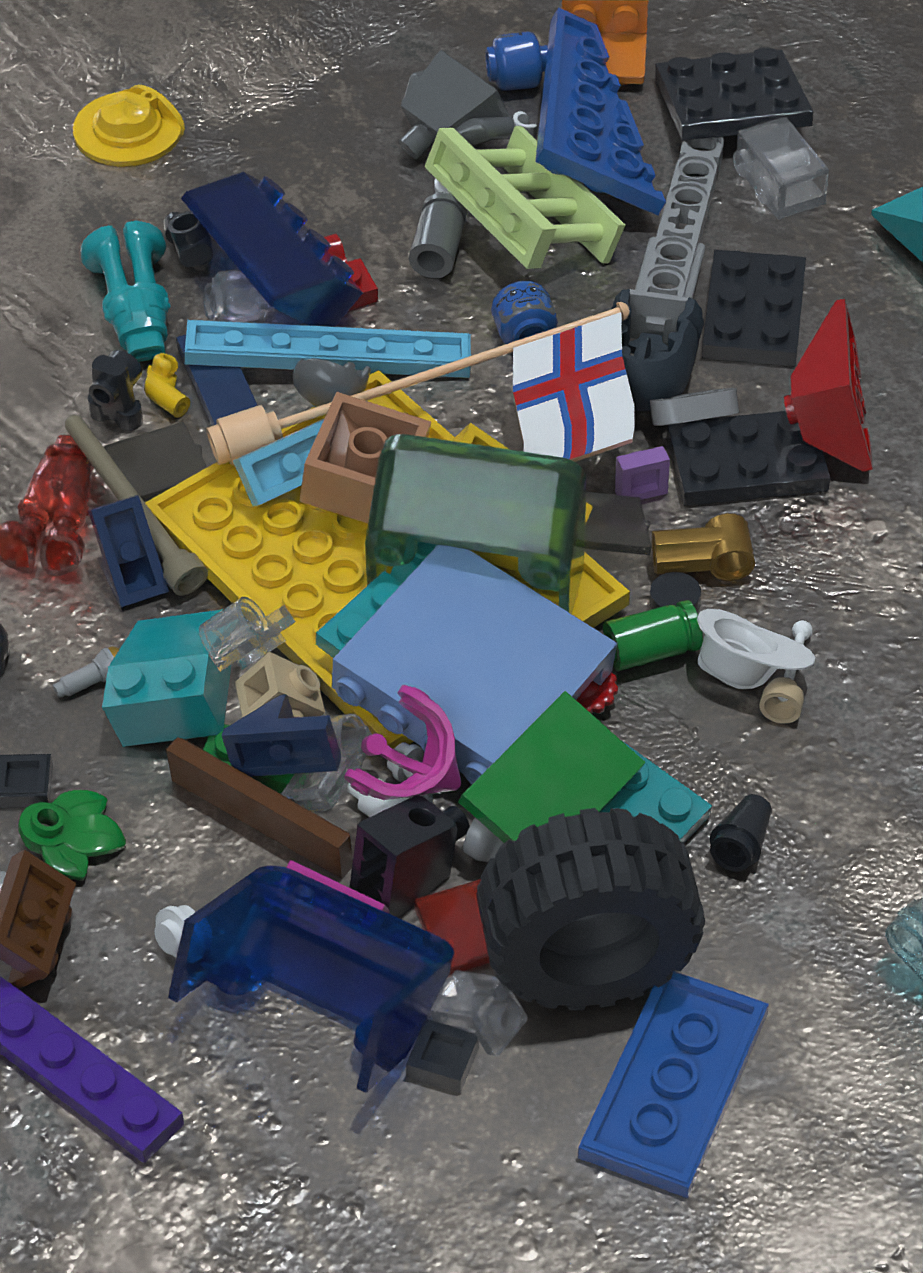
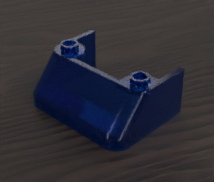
(322, 949)

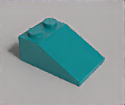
(165, 683)

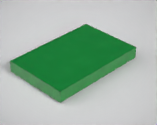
(552, 769)

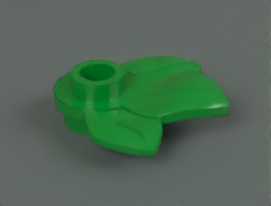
(74, 831)

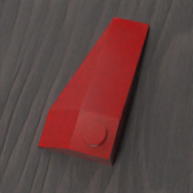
(828, 392)

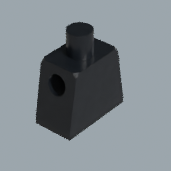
(405, 852)

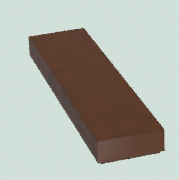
(260, 807)

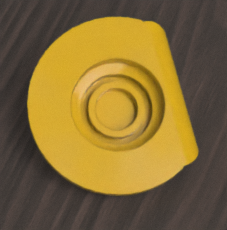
(128, 127)

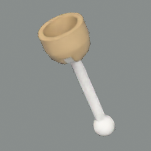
(788, 696)

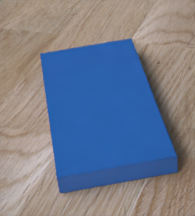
(673, 1083)

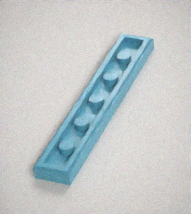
(284, 345)

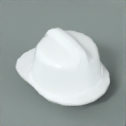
(746, 653)

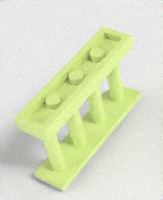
(510, 216)

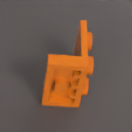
(623, 33)

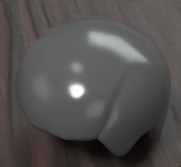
(321, 379)

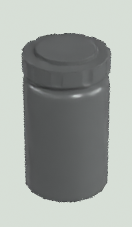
(437, 235)

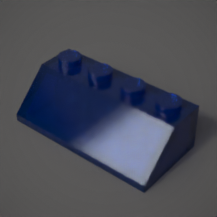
(275, 248)

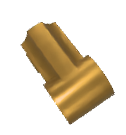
(719, 546)

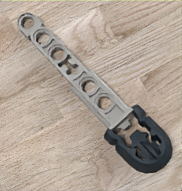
(670, 314)

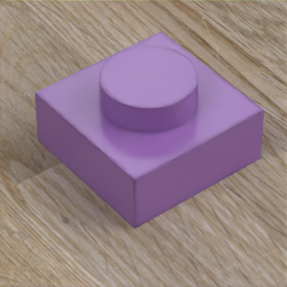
(643, 473)

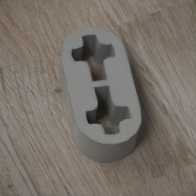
(694, 406)

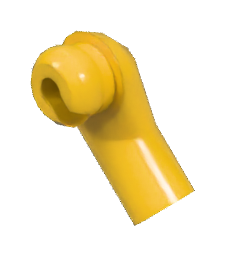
(161, 384)

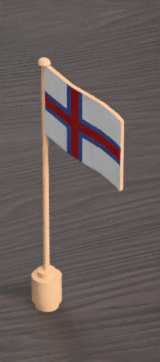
(565, 391)

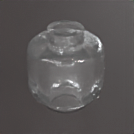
(234, 299)

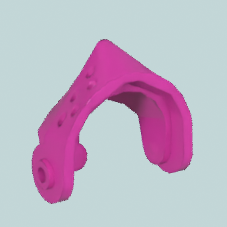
(439, 766)

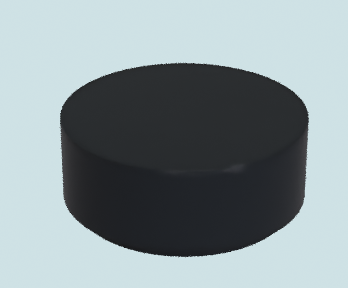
(674, 588)

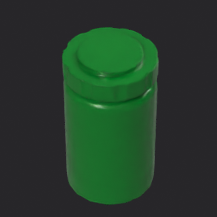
(654, 635)

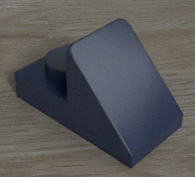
(127, 551)
(278, 744)

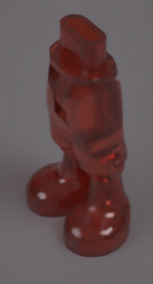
(56, 496)

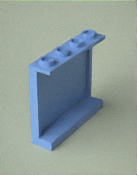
(476, 648)

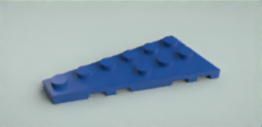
(585, 124)

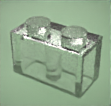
(781, 168)

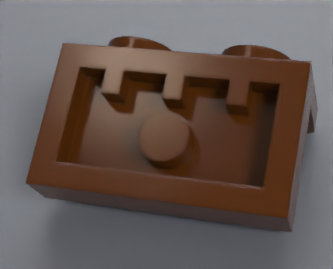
(32, 917)

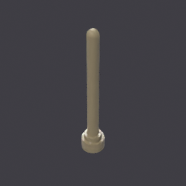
(181, 569)

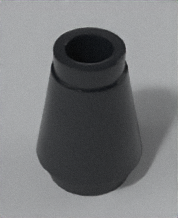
(741, 834)

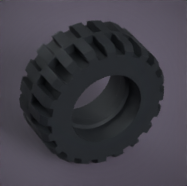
(590, 909)

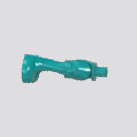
(135, 310)

